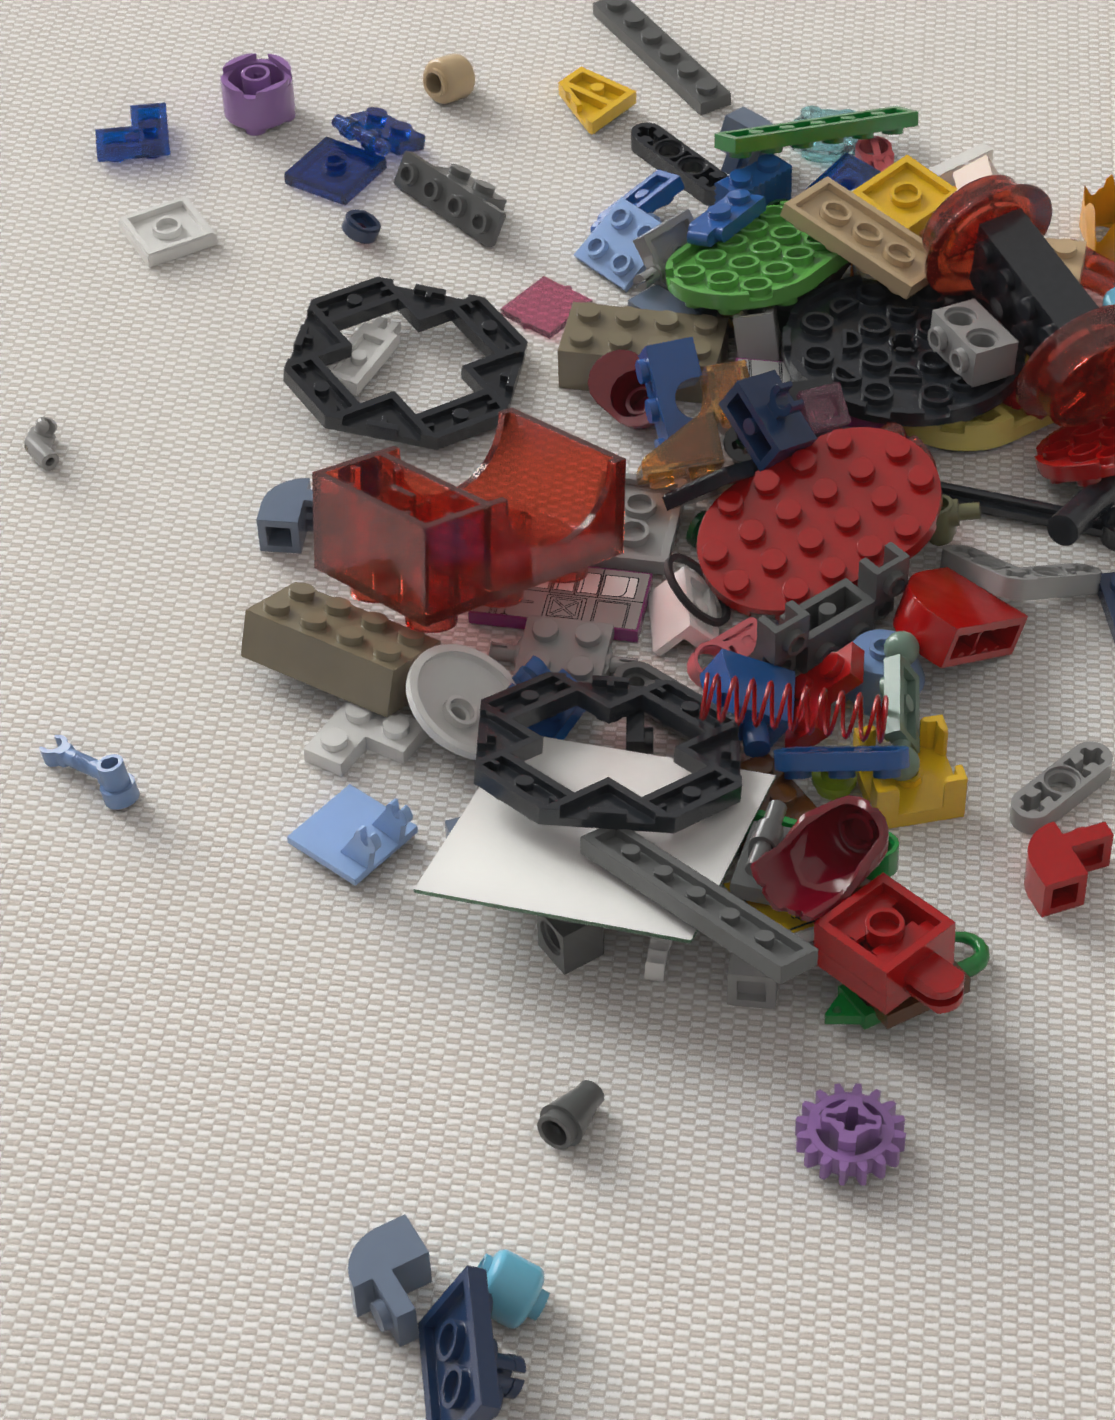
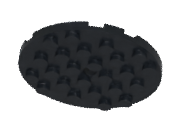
(852, 336)

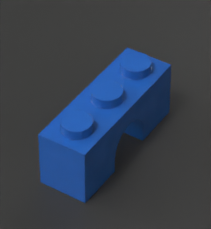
(665, 370)

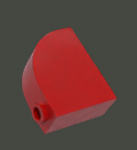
(956, 619)

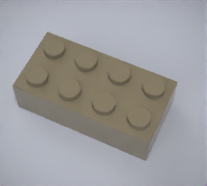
(600, 329)
(334, 646)

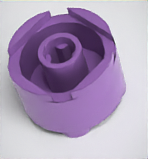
(257, 92)

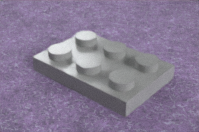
(648, 528)

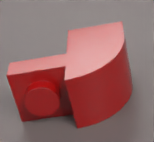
(1060, 865)

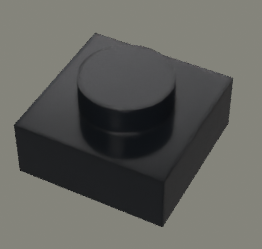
(638, 736)

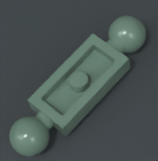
(903, 689)

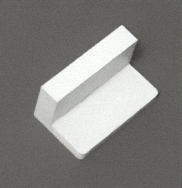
(672, 621)

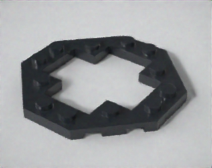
(387, 415)
(506, 743)

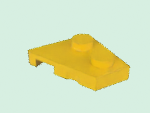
(595, 98)

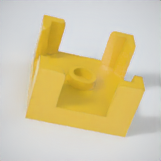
(906, 193)
(930, 794)

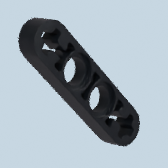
(654, 142)

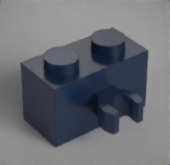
(767, 418)

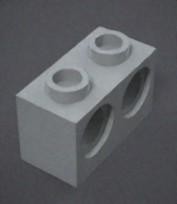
(758, 333)
(973, 342)

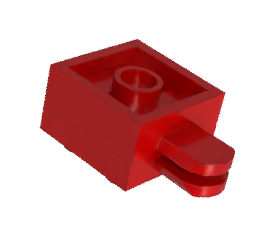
(891, 948)

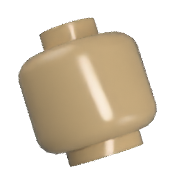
(449, 78)

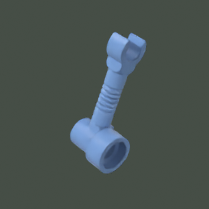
(116, 784)

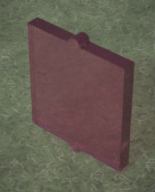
(543, 307)

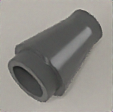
(568, 1117)

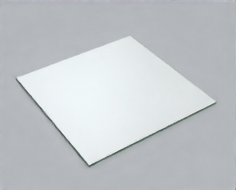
(538, 870)

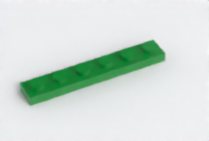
(803, 133)

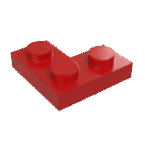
(836, 672)

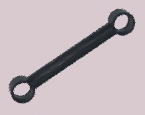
(1026, 509)

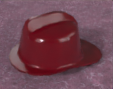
(617, 388)

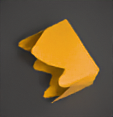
(1097, 211)

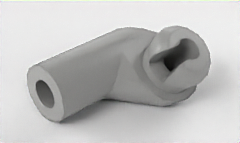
(39, 443)

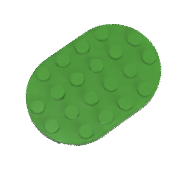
(753, 269)

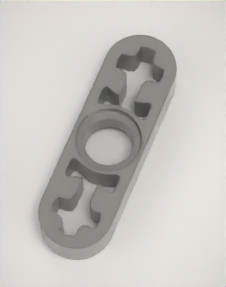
(1065, 770)

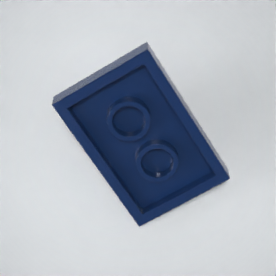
(461, 1358)

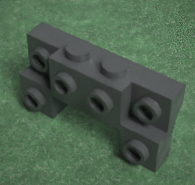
(833, 616)

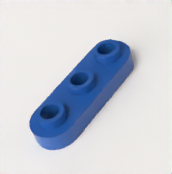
(842, 761)

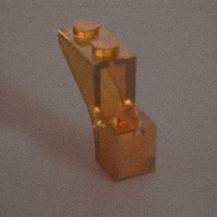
(696, 446)

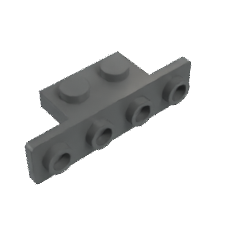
(454, 196)

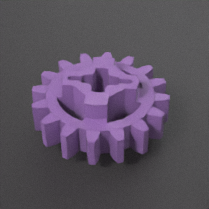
(850, 1134)

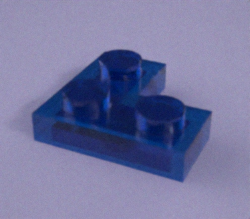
(143, 139)

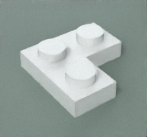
(358, 729)

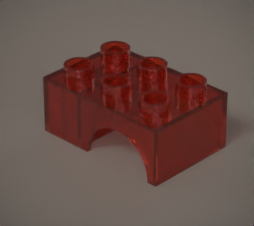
(436, 549)

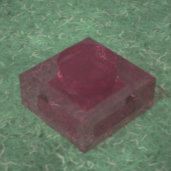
(824, 407)

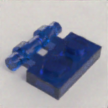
(379, 132)

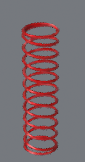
(881, 712)

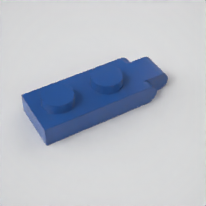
(650, 194)
(725, 218)

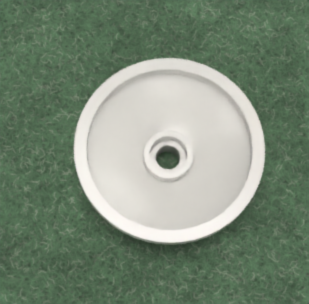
(447, 693)

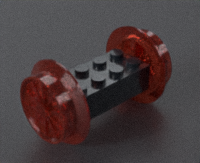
(994, 243)

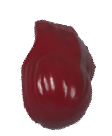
(823, 857)

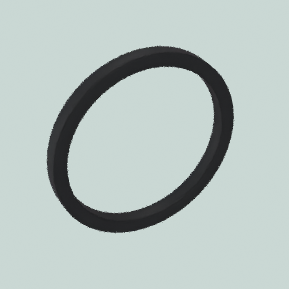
(668, 570)

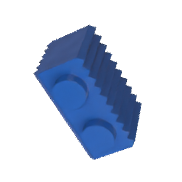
(765, 177)

